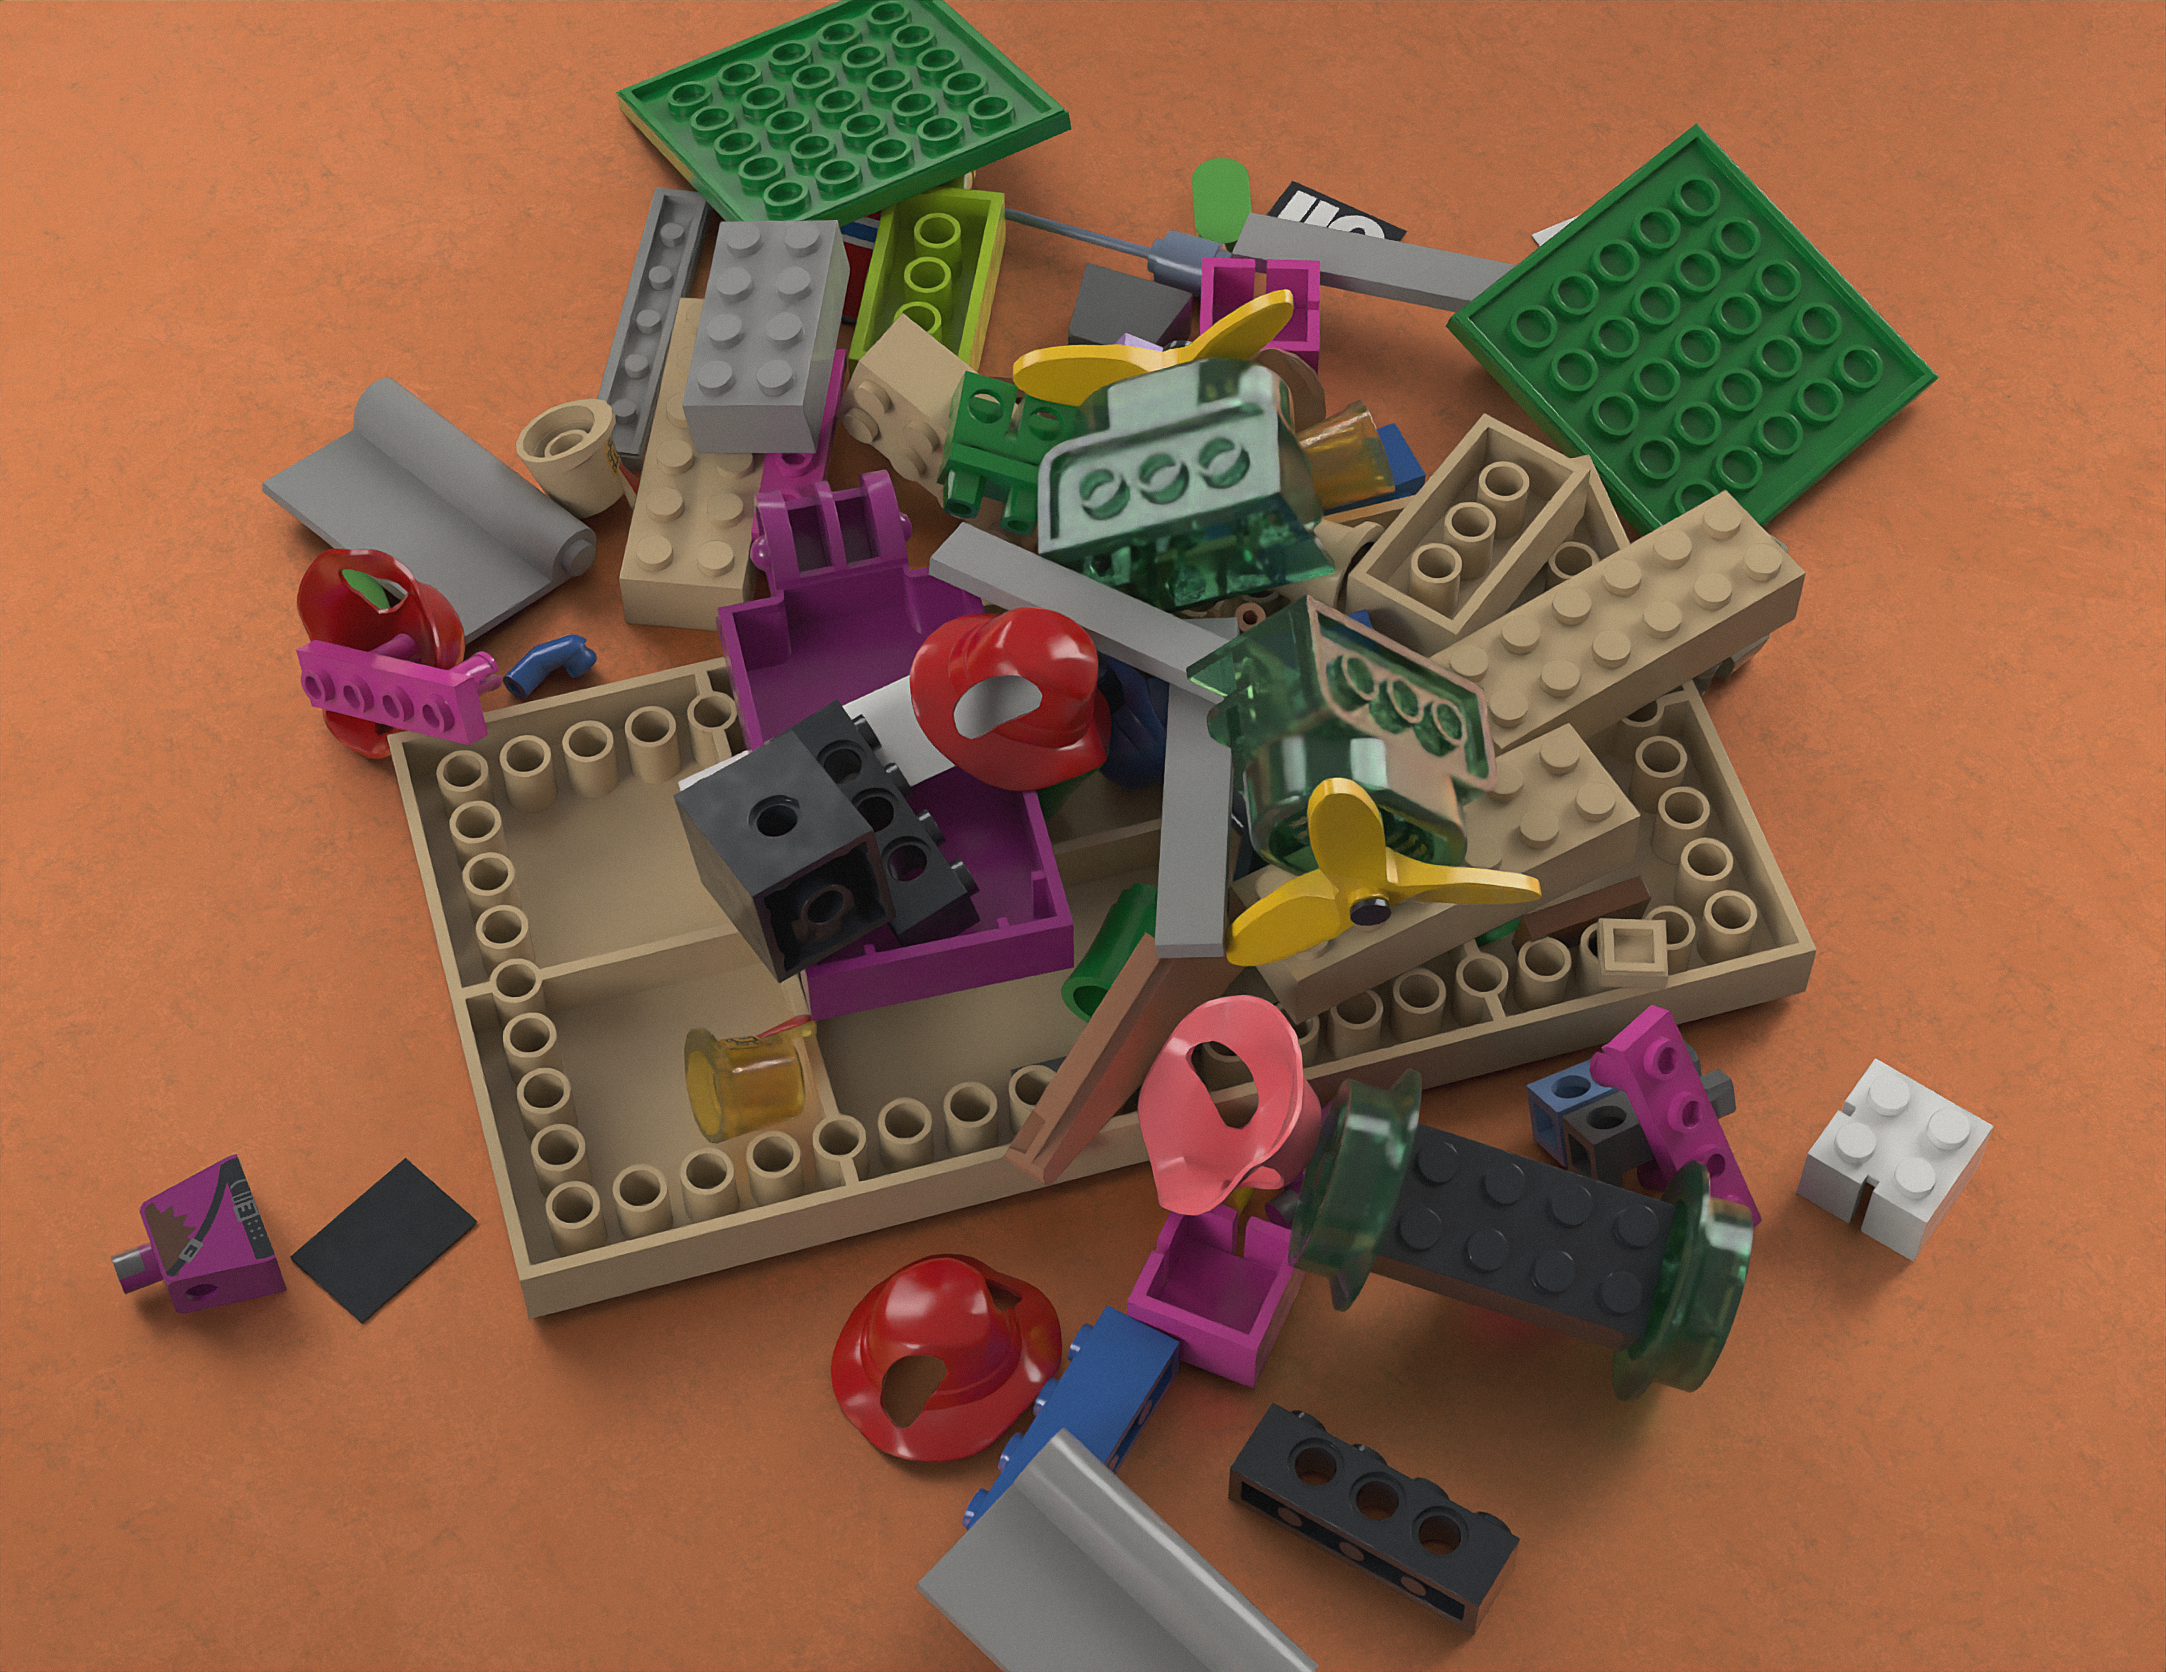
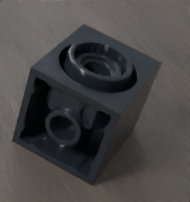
(786, 856)

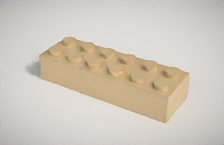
(690, 511)
(1630, 626)
(1546, 819)

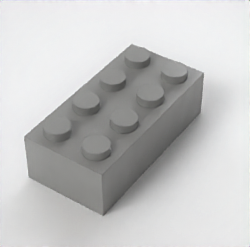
(767, 337)

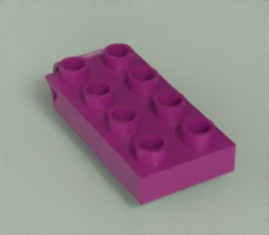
(838, 628)

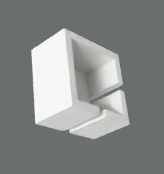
(1904, 1144)

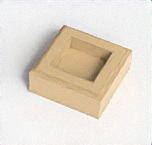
(1632, 953)

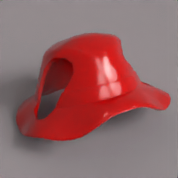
(346, 618)
(1039, 748)
(946, 1312)

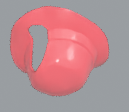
(1188, 1143)

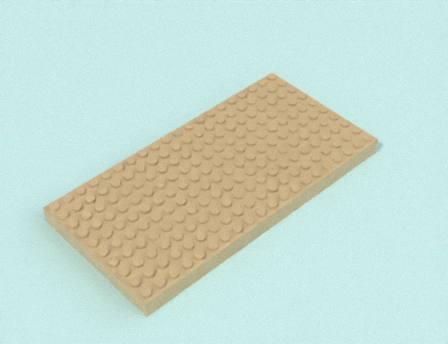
(596, 949)

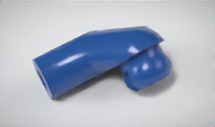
(544, 659)

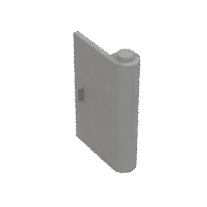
(438, 506)
(1095, 1581)

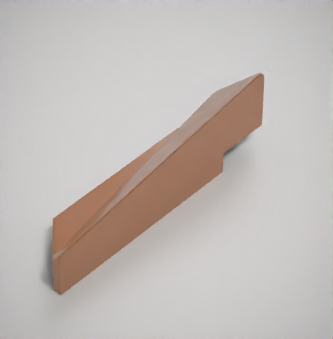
(1114, 1054)

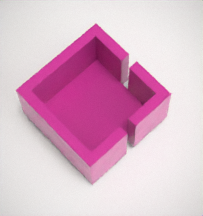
(1230, 284)
(1214, 1302)

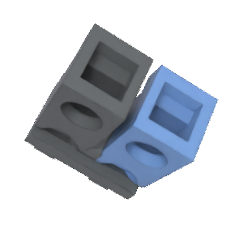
(1596, 1126)

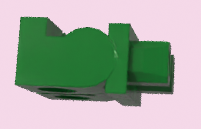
(998, 460)

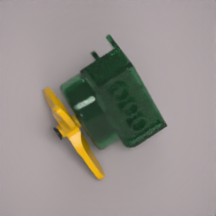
(1178, 465)
(1349, 776)

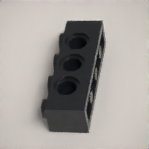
(938, 900)
(1389, 1550)

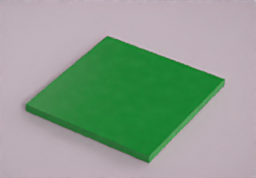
(842, 112)
(1692, 343)

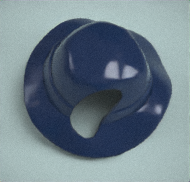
(1137, 732)

